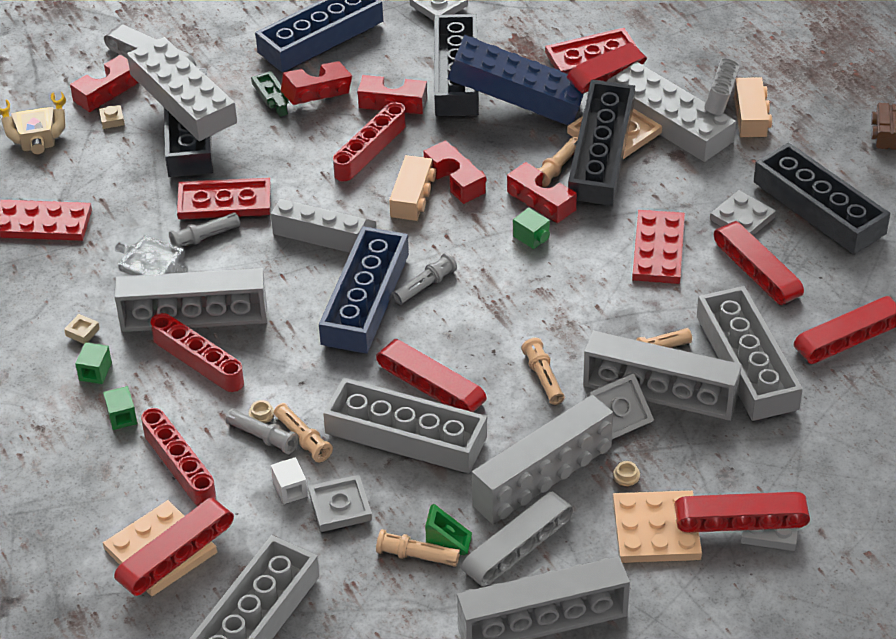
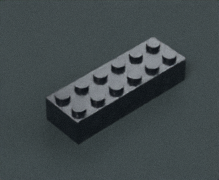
(451, 97)
(602, 142)
(183, 151)
(821, 198)

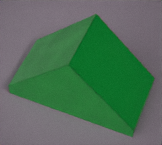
(446, 531)

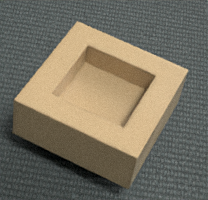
(111, 116)
(82, 329)

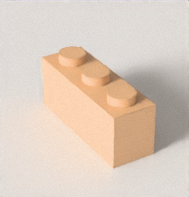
(752, 107)
(412, 188)

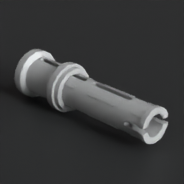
(194, 234)
(432, 274)
(271, 434)

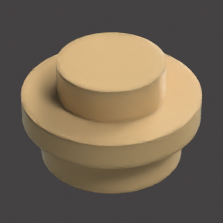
(261, 411)
(626, 473)

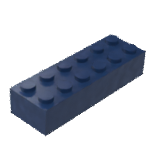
(316, 30)
(515, 80)
(364, 290)

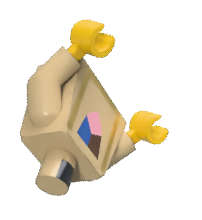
(36, 127)

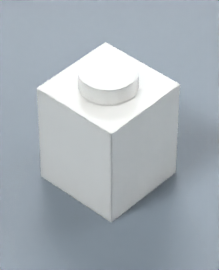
(289, 480)

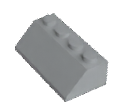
(317, 225)

